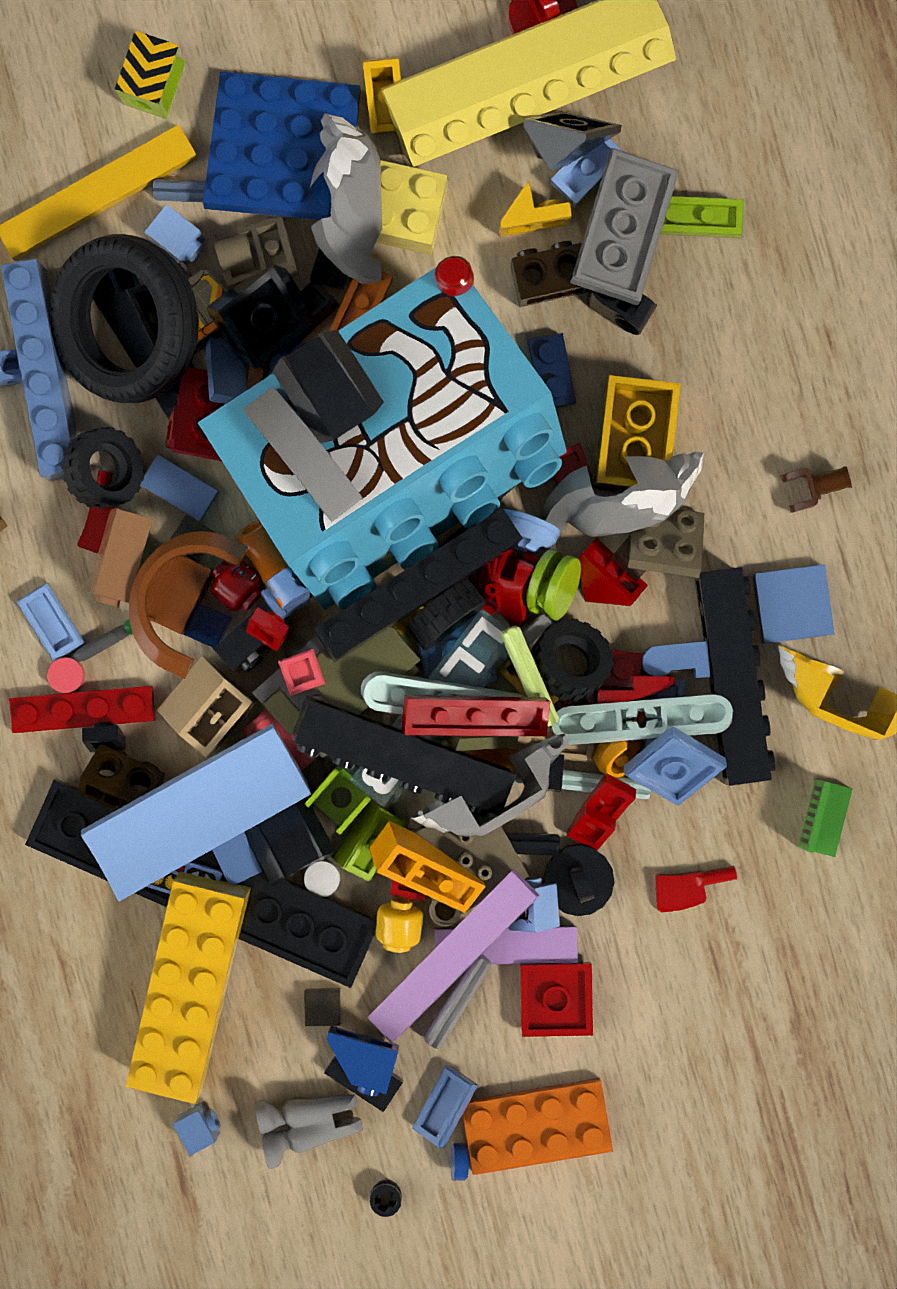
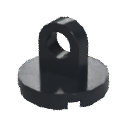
(581, 878)

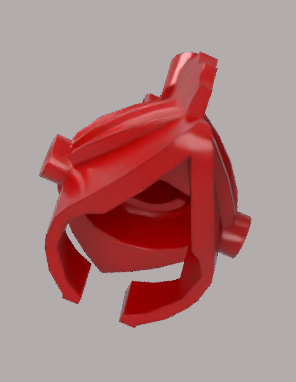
(505, 586)

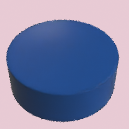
(459, 1162)

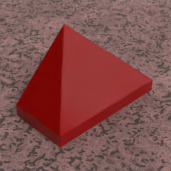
(604, 580)

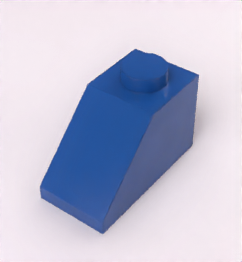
(364, 1059)

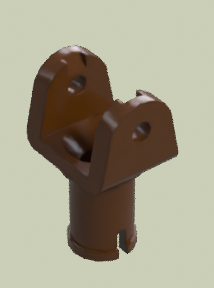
(819, 484)

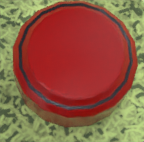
(454, 275)

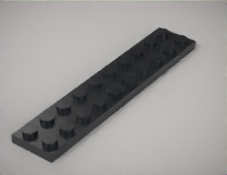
(277, 918)

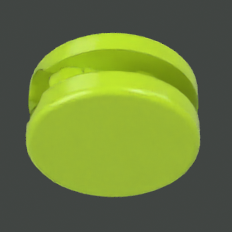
(553, 584)

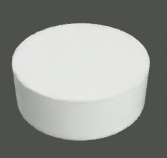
(322, 878)

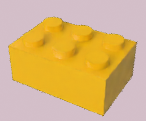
(635, 421)

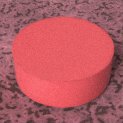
(66, 675)

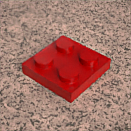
(556, 999)

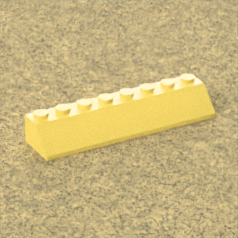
(527, 75)

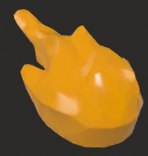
(612, 756)

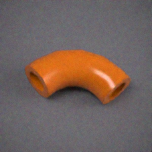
(261, 551)

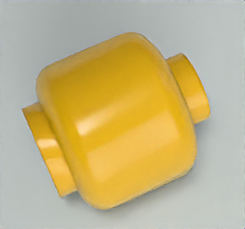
(399, 924)

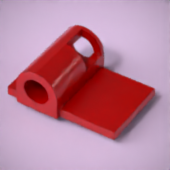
(193, 405)

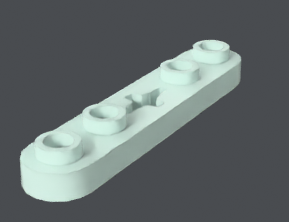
(386, 690)
(604, 721)

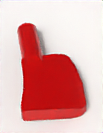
(96, 520)
(687, 890)

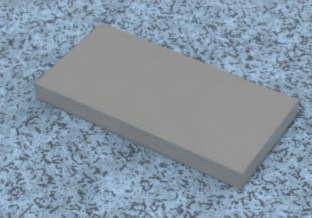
(624, 226)

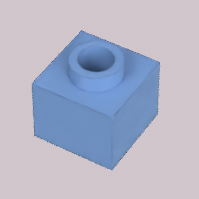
(197, 1128)

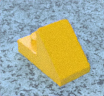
(379, 74)
(525, 218)

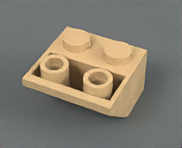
(206, 707)

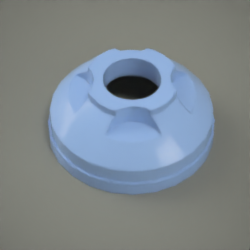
(535, 532)

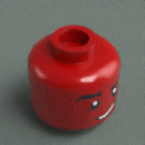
(236, 585)

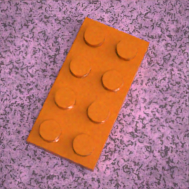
(537, 1126)

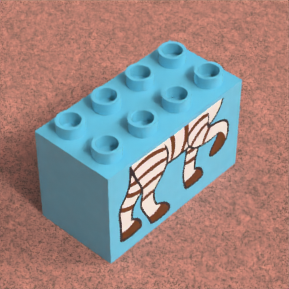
(452, 436)

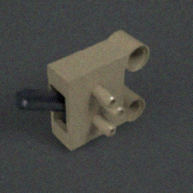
(487, 857)

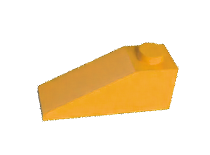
(424, 867)

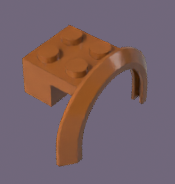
(170, 590)

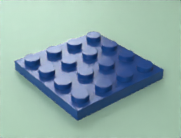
(271, 142)

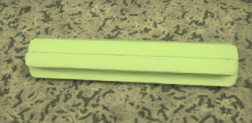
(526, 667)

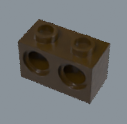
(553, 283)
(117, 789)

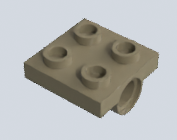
(253, 249)
(670, 546)

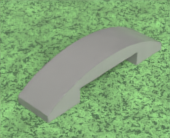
(302, 453)

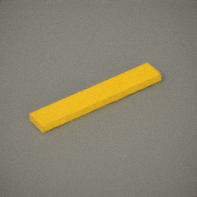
(96, 192)

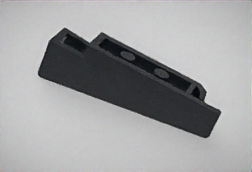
(133, 320)

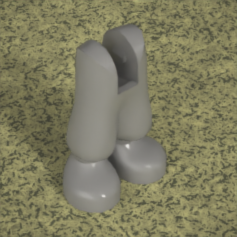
(309, 1122)

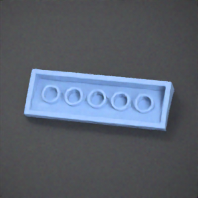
(196, 812)

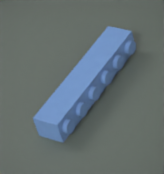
(40, 364)

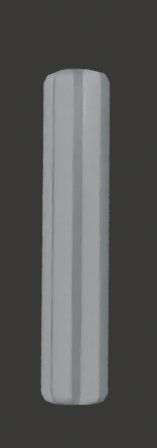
(457, 1002)

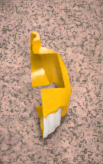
(815, 682)

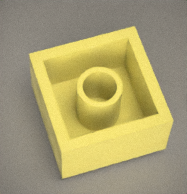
(411, 206)

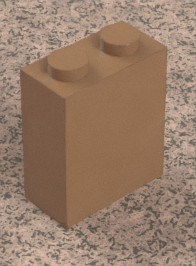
(119, 557)

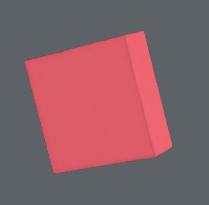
(301, 672)

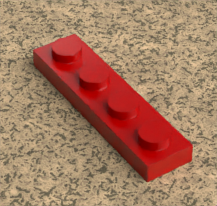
(82, 709)
(475, 715)

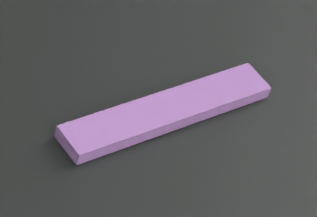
(453, 956)

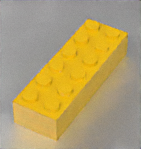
(187, 987)

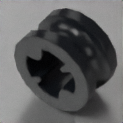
(379, 1189)

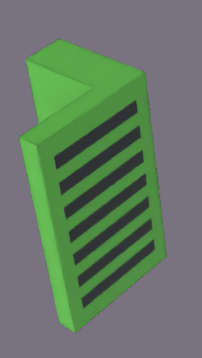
(825, 818)

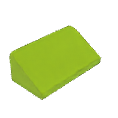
(354, 851)

